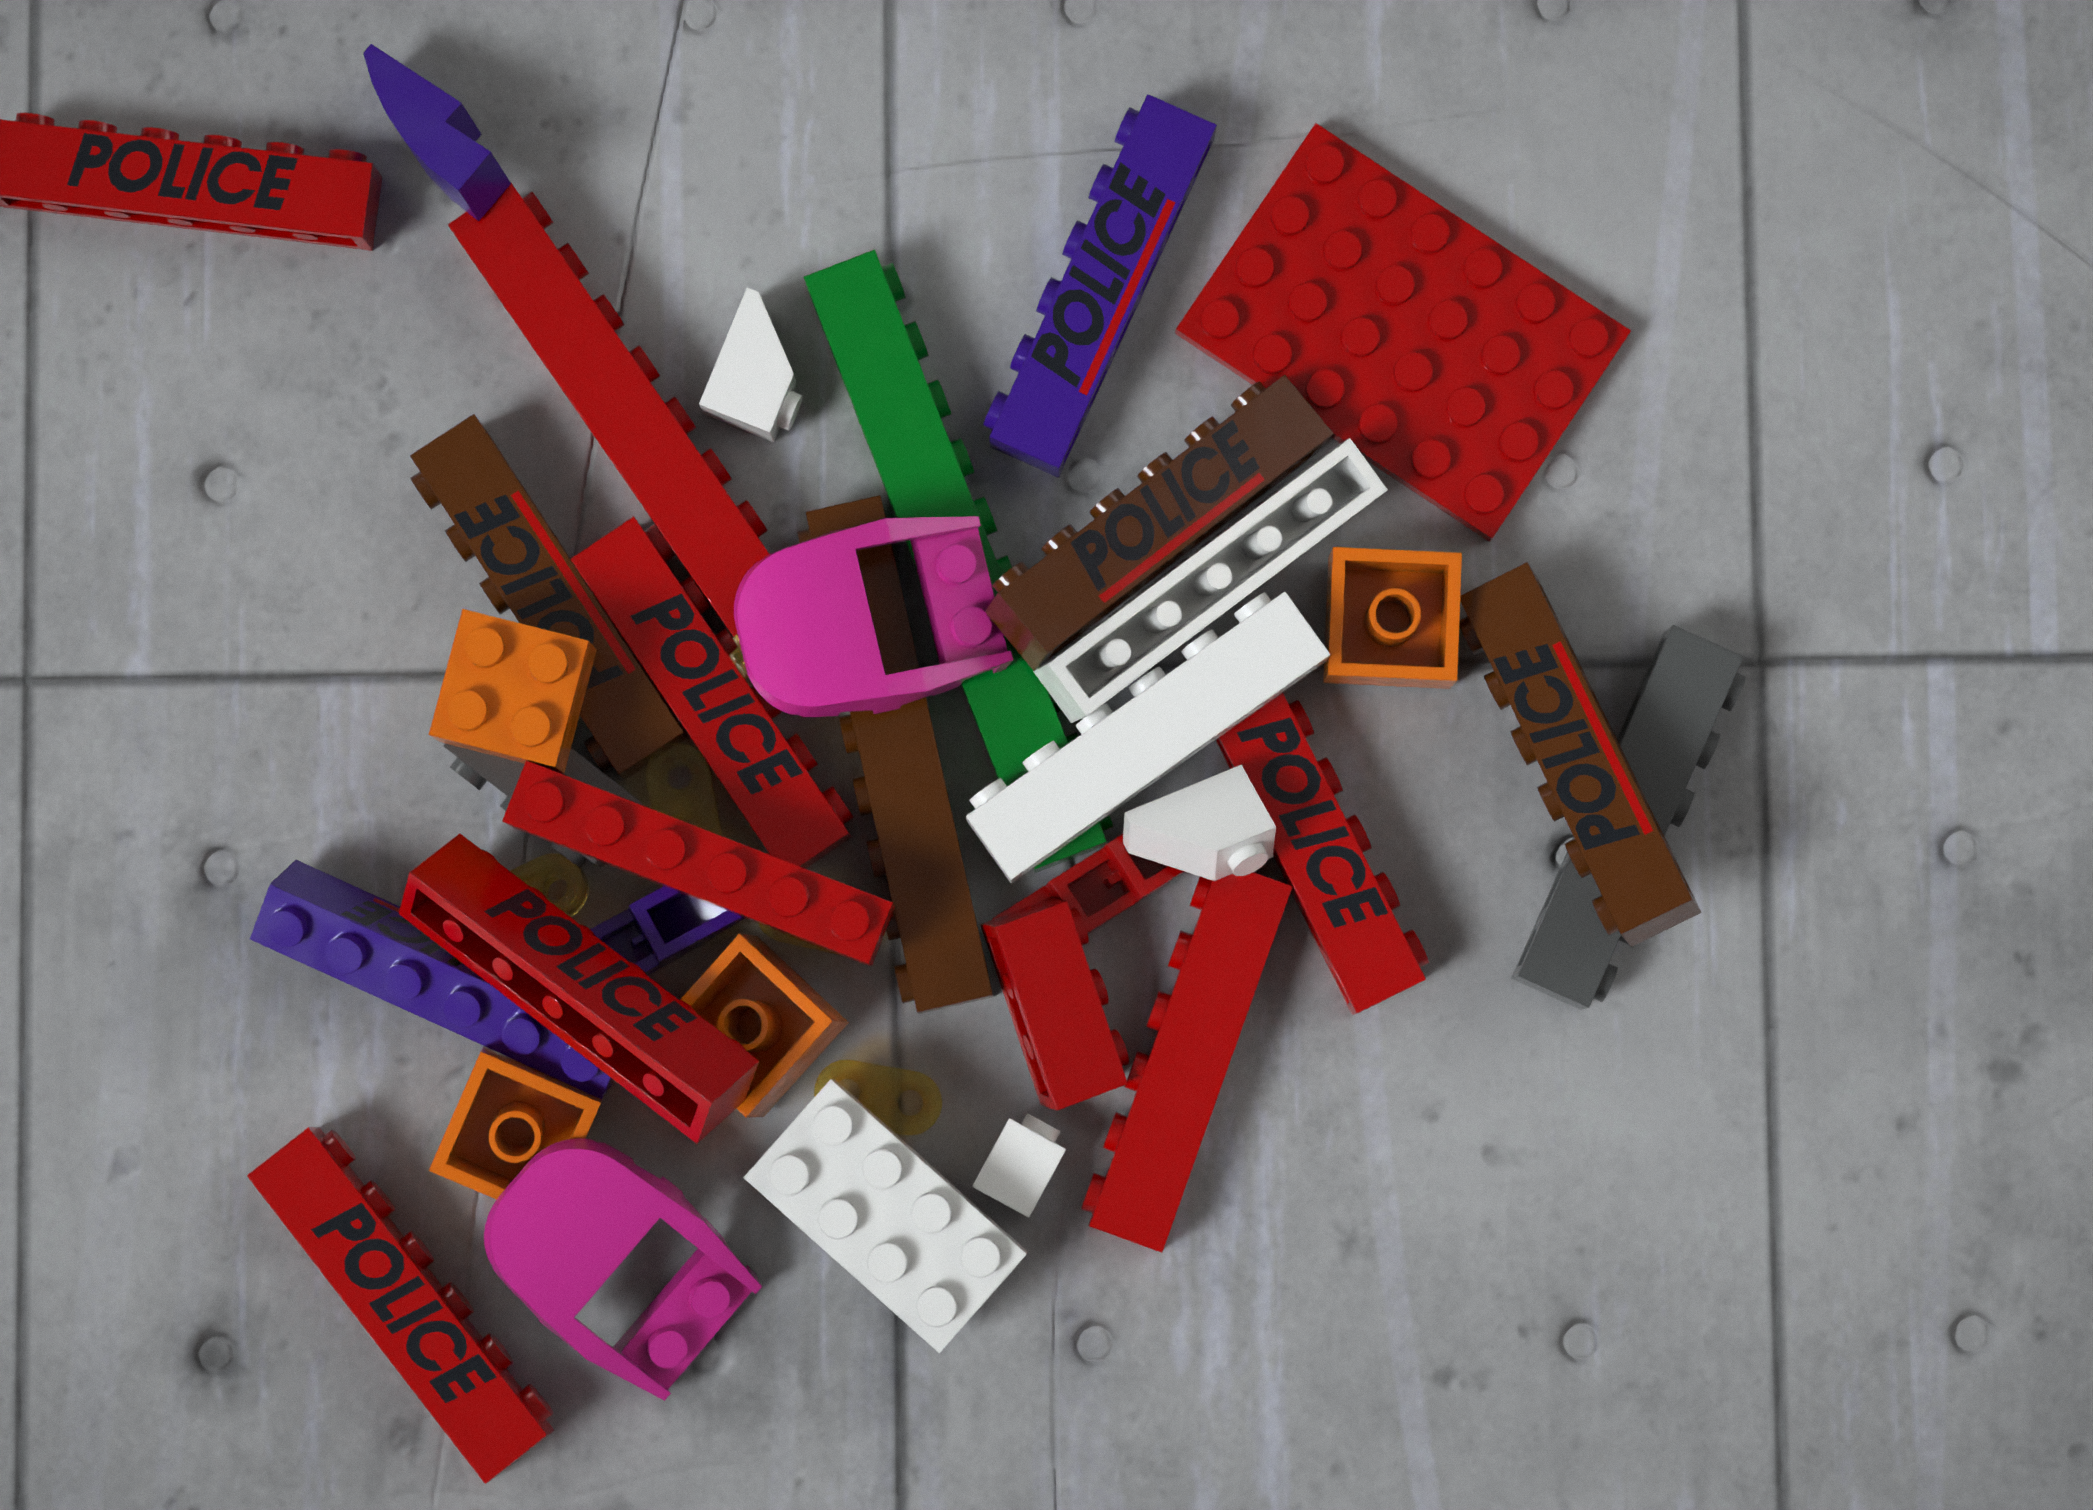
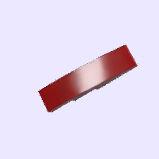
(1103, 884)

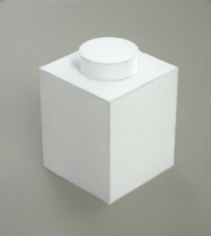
(1021, 1164)

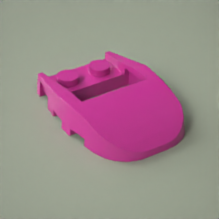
(813, 633)
(572, 1225)

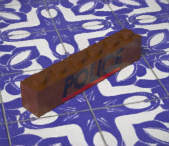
(1157, 522)
(543, 589)
(1578, 755)

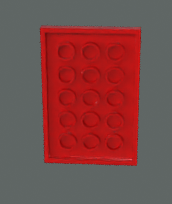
(1404, 331)

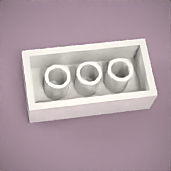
(885, 1215)

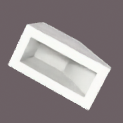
(752, 377)
(1204, 828)

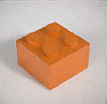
(1392, 617)
(513, 690)
(769, 1012)
(506, 1120)

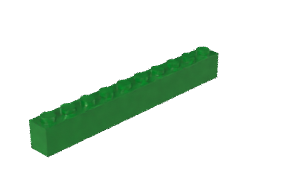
(927, 479)

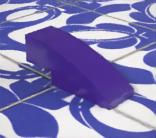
(438, 134)
(663, 928)

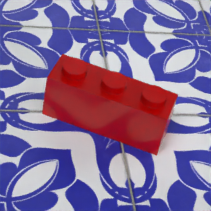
(1056, 1003)

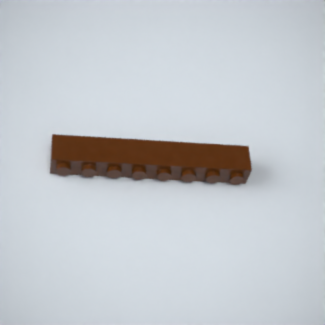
(909, 800)

